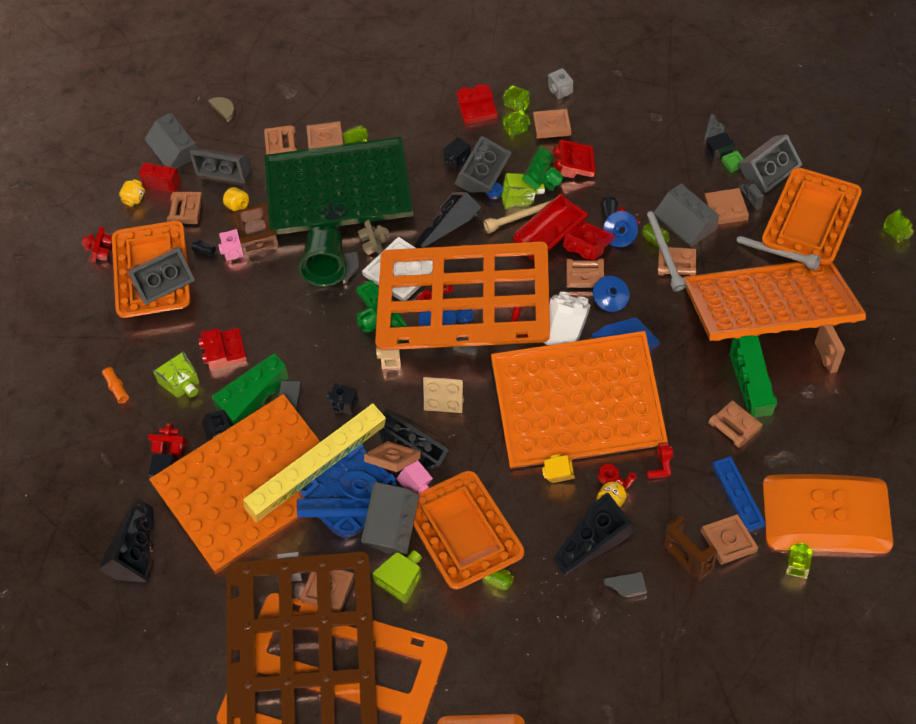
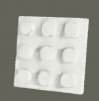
(372, 271)

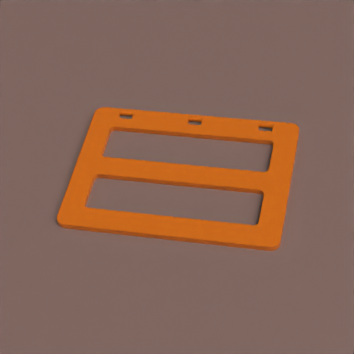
(409, 706)

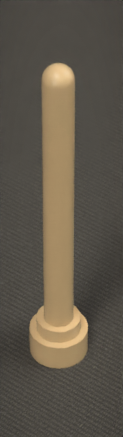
(492, 224)

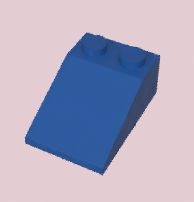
(624, 327)

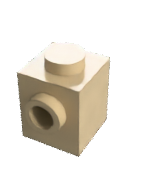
(389, 358)

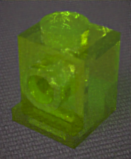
(516, 98)
(515, 123)
(898, 226)
(799, 561)

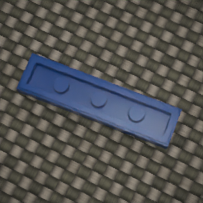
(738, 493)
(331, 507)

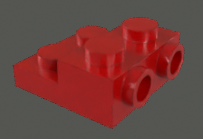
(476, 104)
(574, 159)
(587, 240)
(222, 348)

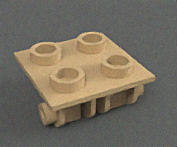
(443, 394)

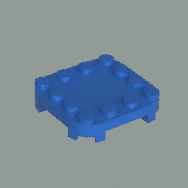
(328, 486)

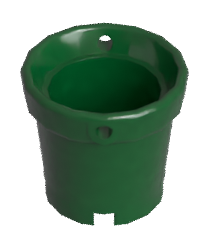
(323, 258)

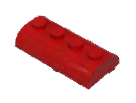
(551, 223)

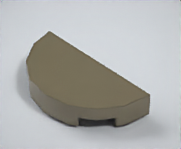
(223, 107)

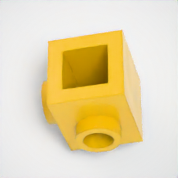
(558, 468)

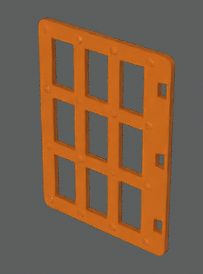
(478, 334)

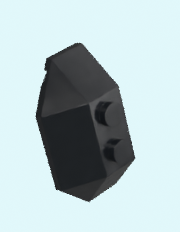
(411, 435)

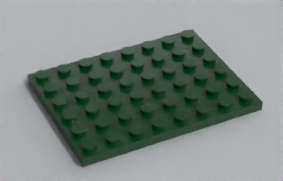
(357, 176)

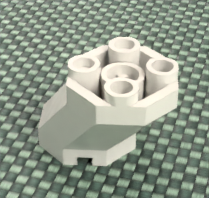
(567, 318)

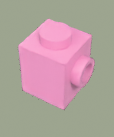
(230, 245)
(415, 478)

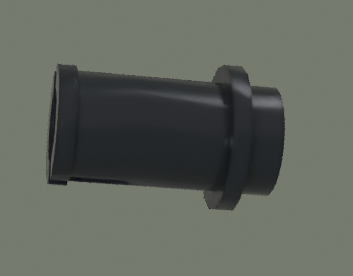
(200, 247)

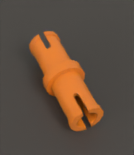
(115, 385)

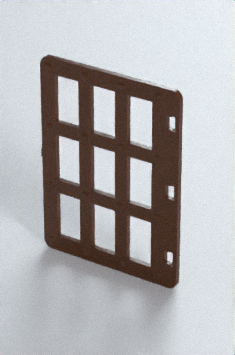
(243, 626)

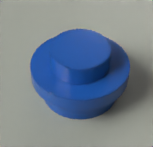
(495, 192)
(464, 316)

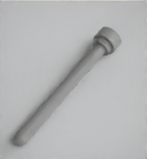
(811, 261)
(677, 282)

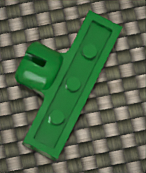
(541, 172)
(368, 318)

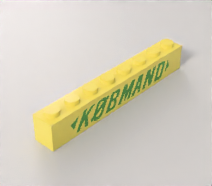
(314, 463)

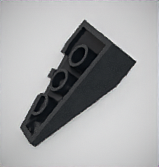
(454, 212)
(598, 532)
(130, 548)

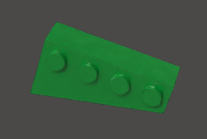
(752, 376)
(251, 389)

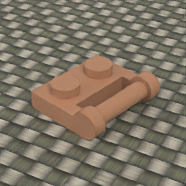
(274, 139)
(190, 207)
(682, 258)
(584, 272)
(737, 419)

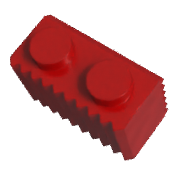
(159, 177)

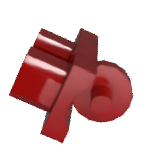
(94, 244)
(176, 442)

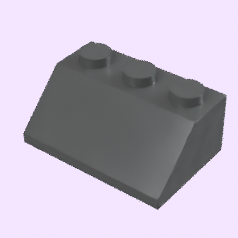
(170, 142)
(770, 163)
(220, 165)
(482, 166)
(686, 215)
(160, 275)
(390, 518)

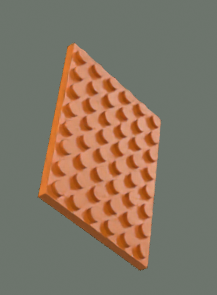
(771, 300)
(578, 399)
(211, 482)

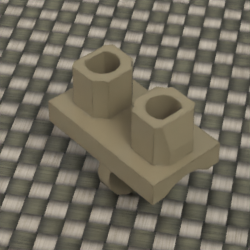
(375, 236)

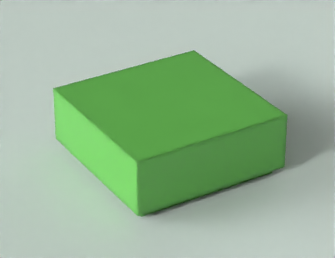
(731, 161)

